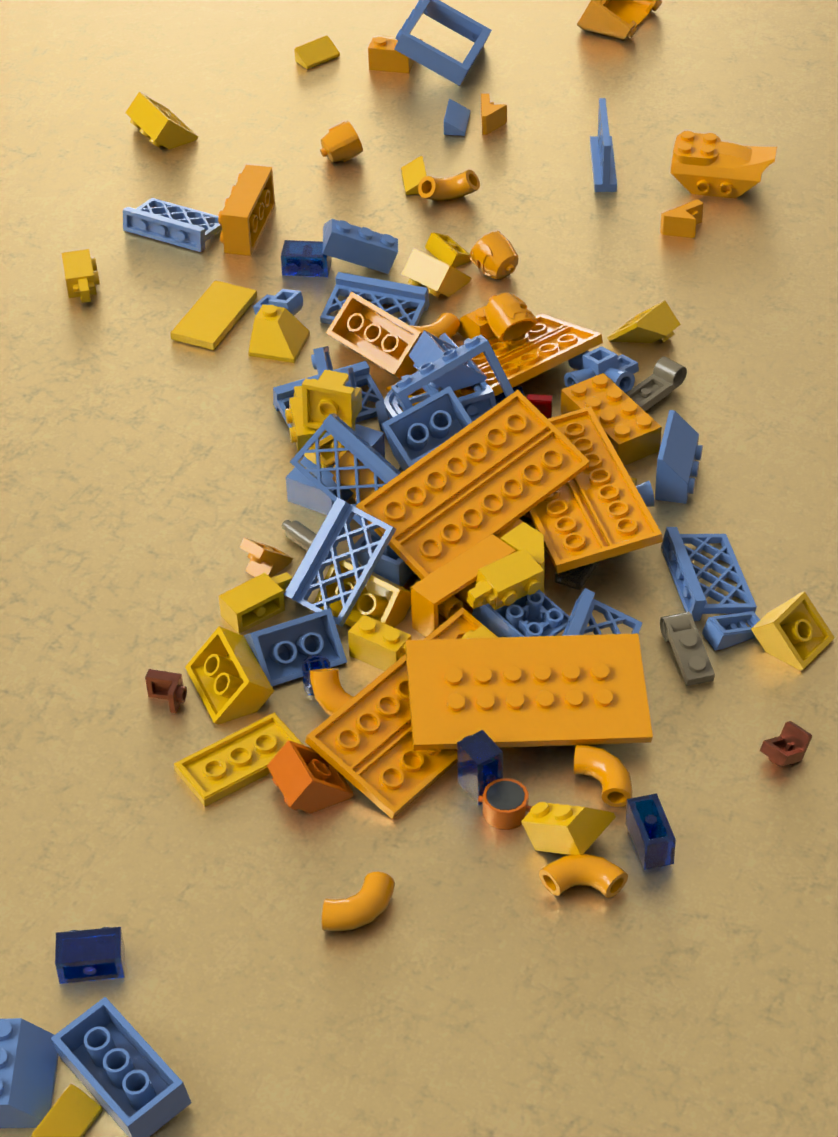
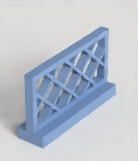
(602, 154)
(171, 224)
(380, 293)
(362, 376)
(360, 450)
(320, 555)
(687, 575)
(582, 615)

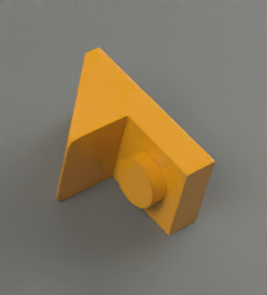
(492, 114)
(682, 220)
(264, 558)

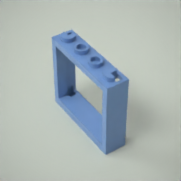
(432, 57)
(449, 360)

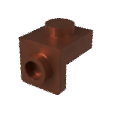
(166, 686)
(787, 747)

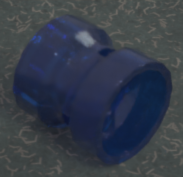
(312, 663)

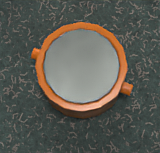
(505, 803)

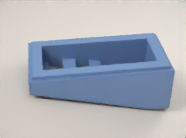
(729, 629)

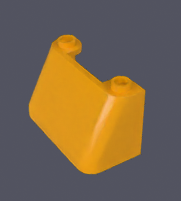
(616, 17)

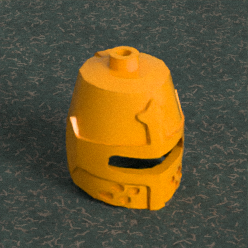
(341, 143)
(494, 255)
(508, 317)

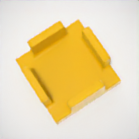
(330, 396)

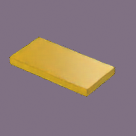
(213, 315)
(234, 759)

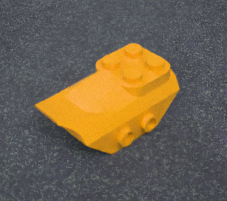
(718, 167)

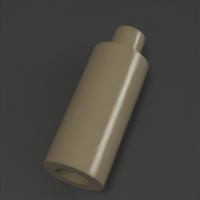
(298, 533)

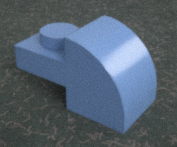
(286, 298)

